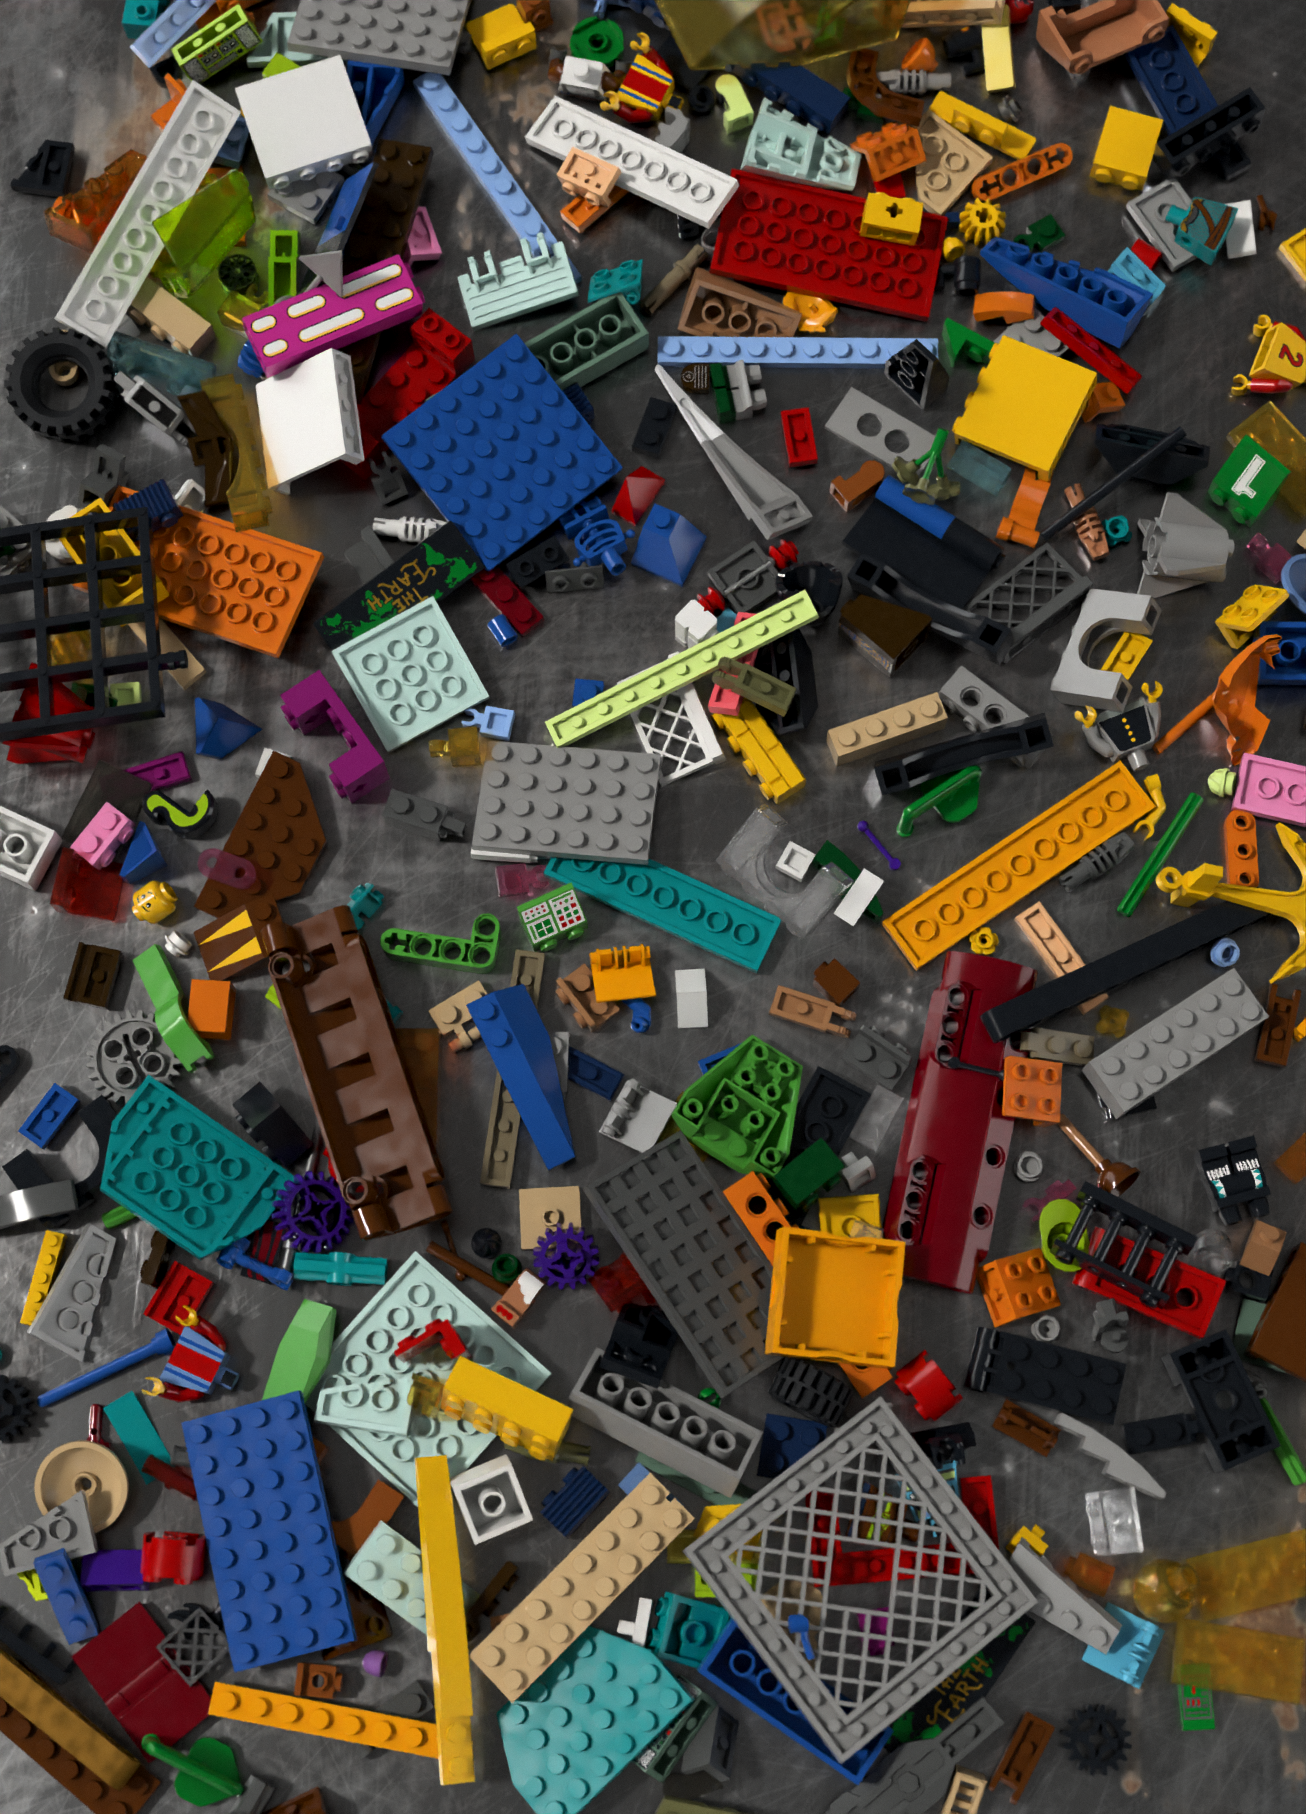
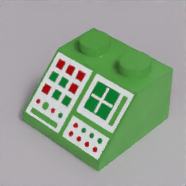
(553, 918)

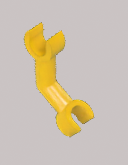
(1153, 787)

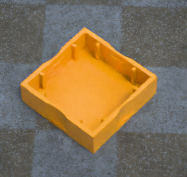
(835, 1298)

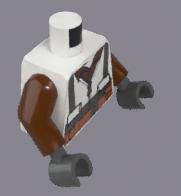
(584, 77)

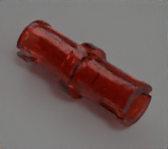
(170, 1476)

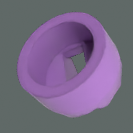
(375, 1663)

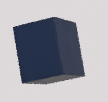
(953, 220)

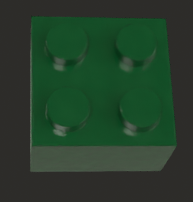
(808, 1175)

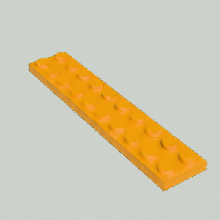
(1018, 865)

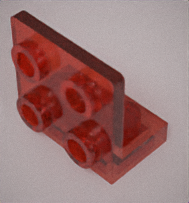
(85, 889)

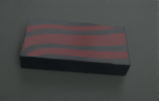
(265, 1247)

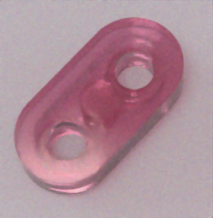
(226, 867)

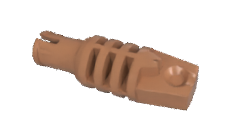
(1088, 525)

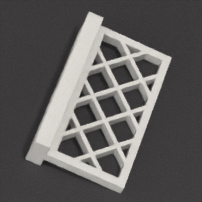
(701, 728)

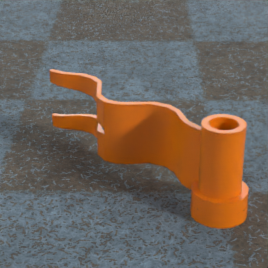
(1025, 511)

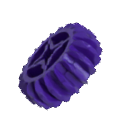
(317, 1222)

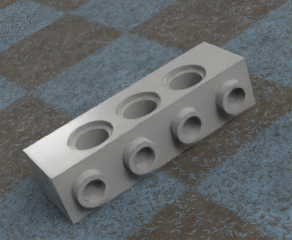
(989, 702)

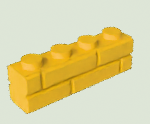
(761, 751)

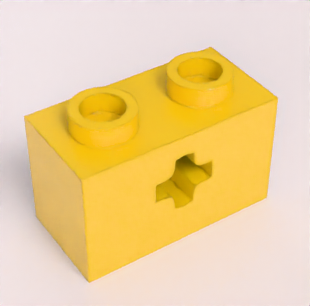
(901, 228)

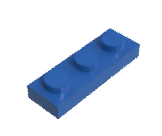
(66, 1596)

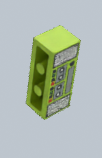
(217, 45)

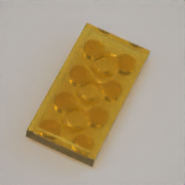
(1284, 443)
(1251, 1575)
(1238, 1661)

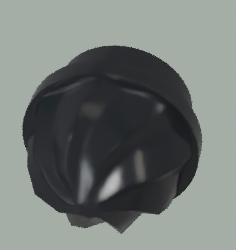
(486, 1243)

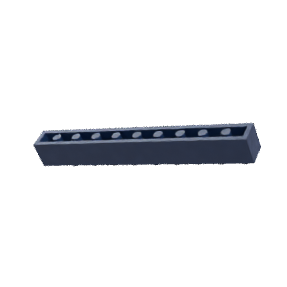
(791, 86)

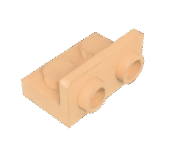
(588, 177)

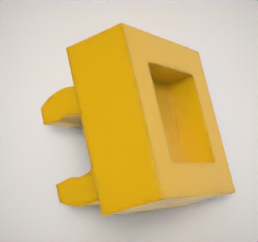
(1033, 1537)

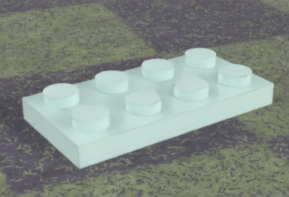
(393, 1573)

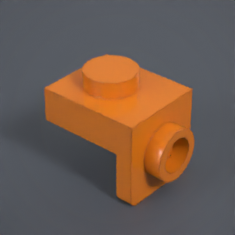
(1104, 399)

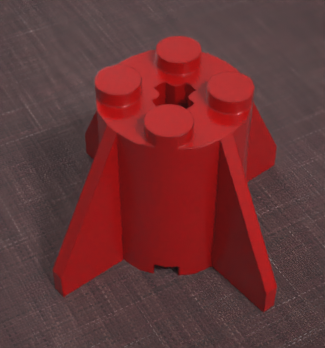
(51, 747)

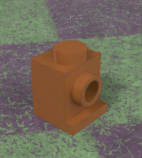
(536, 12)
(304, 1680)

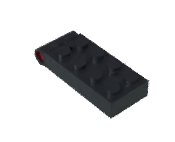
(1045, 1376)

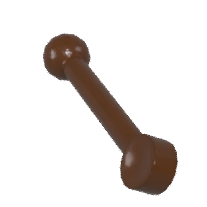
(459, 1275)

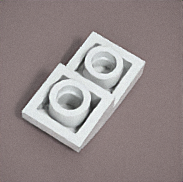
(1241, 236)

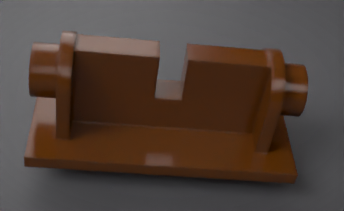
(1026, 1428)

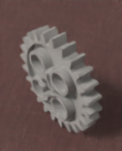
(110, 1070)

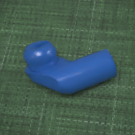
(641, 1014)

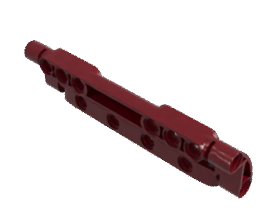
(953, 1124)

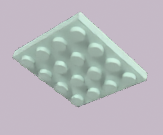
(410, 674)

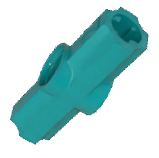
(340, 1268)

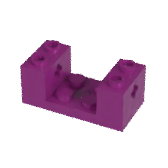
(314, 703)

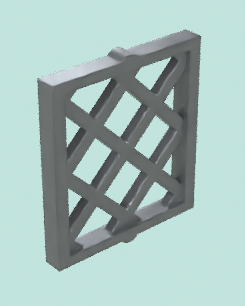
(175, 1664)

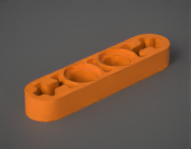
(1022, 173)

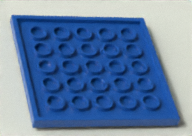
(502, 452)

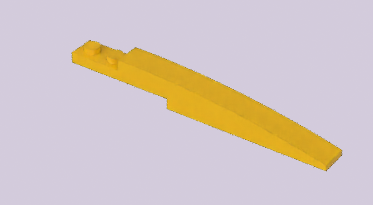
(445, 1620)

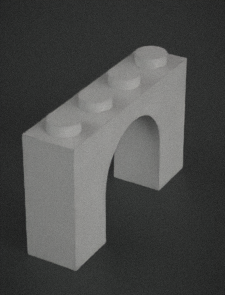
(1101, 615)

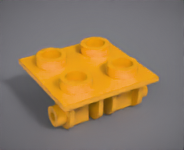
(622, 973)

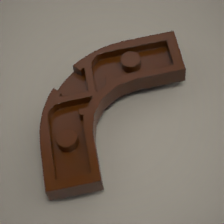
(871, 93)

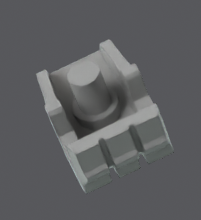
(675, 130)

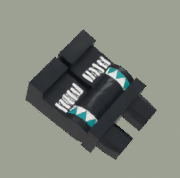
(1234, 1179)

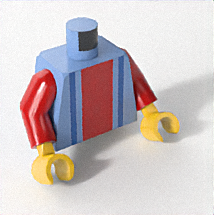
(195, 1363)

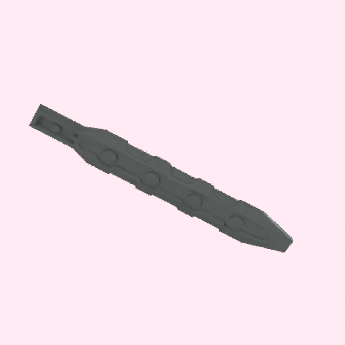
(919, 1770)

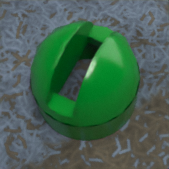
(706, 1392)

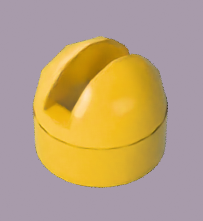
(952, 248)

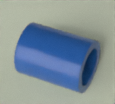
(502, 630)

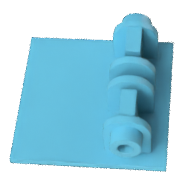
(1131, 1650)

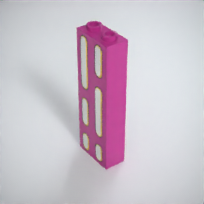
(323, 320)

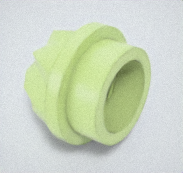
(1222, 782)

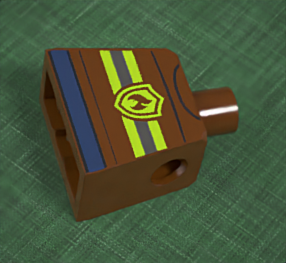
(889, 1512)

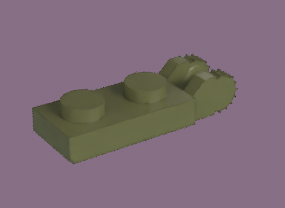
(754, 685)

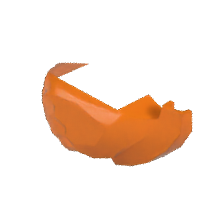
(1236, 697)

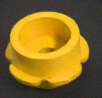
(980, 948)

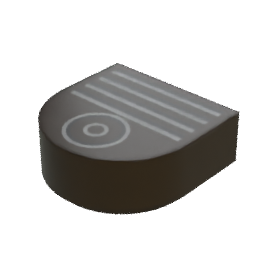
(696, 378)

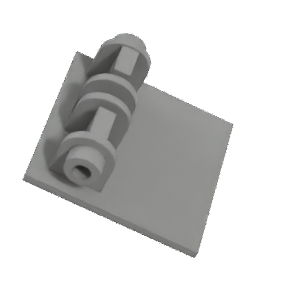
(637, 1117)

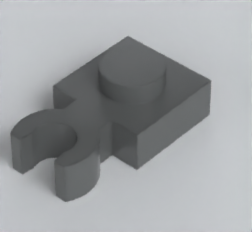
(387, 480)

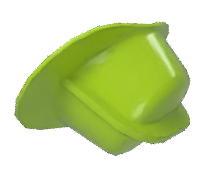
(1056, 1222)

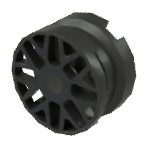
(237, 274)

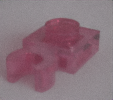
(515, 880)

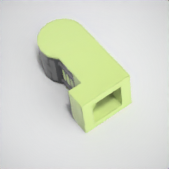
(737, 108)

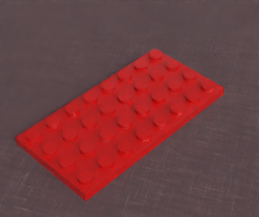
(813, 246)

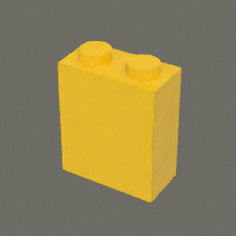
(1126, 148)

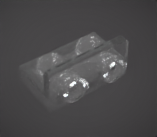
(1114, 1522)

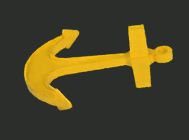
(1204, 883)

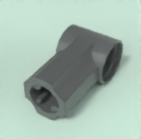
(254, 1797)

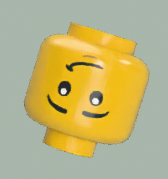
(154, 902)

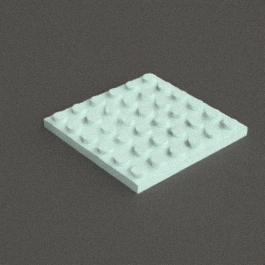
(366, 1354)

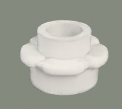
(177, 944)

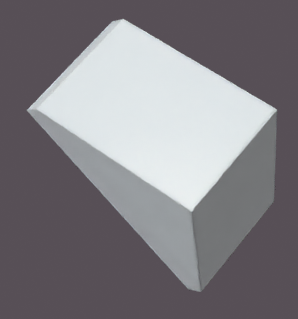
(691, 998)

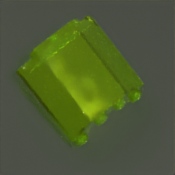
(202, 232)

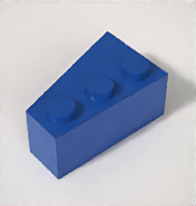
(375, 91)

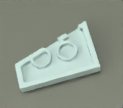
(368, 1406)

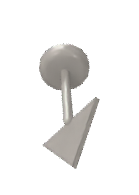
(327, 268)

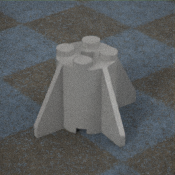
(1182, 548)

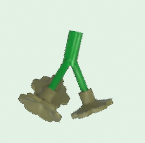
(922, 491)

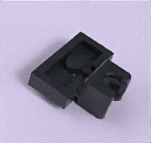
(946, 1443)

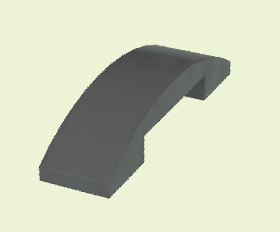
(37, 1202)

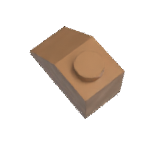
(1263, 1247)

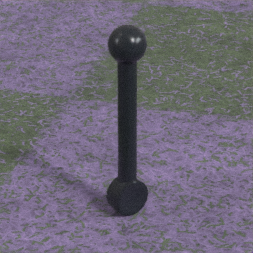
(954, 1063)

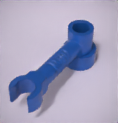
(236, 1254)

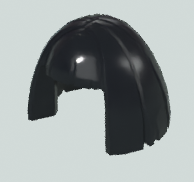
(820, 581)

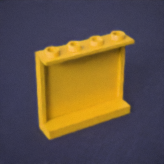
(1025, 405)

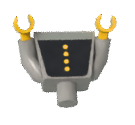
(1126, 732)

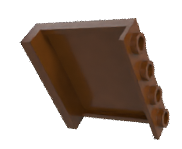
(1282, 1326)

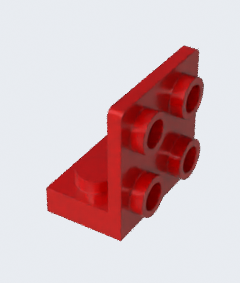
(435, 1332)

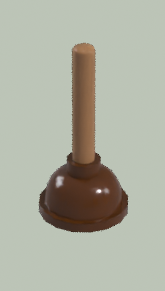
(1112, 1177)

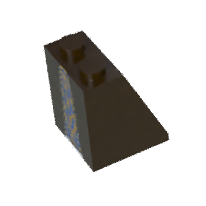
(883, 631)

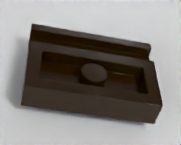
(93, 975)

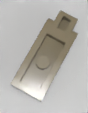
(1058, 1046)

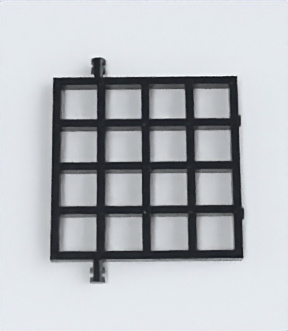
(95, 620)

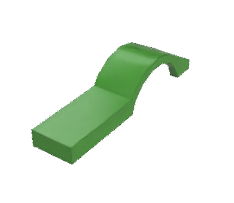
(169, 1015)

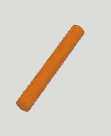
(1181, 727)

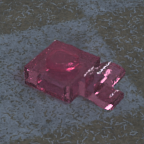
(1271, 559)
(1054, 1191)

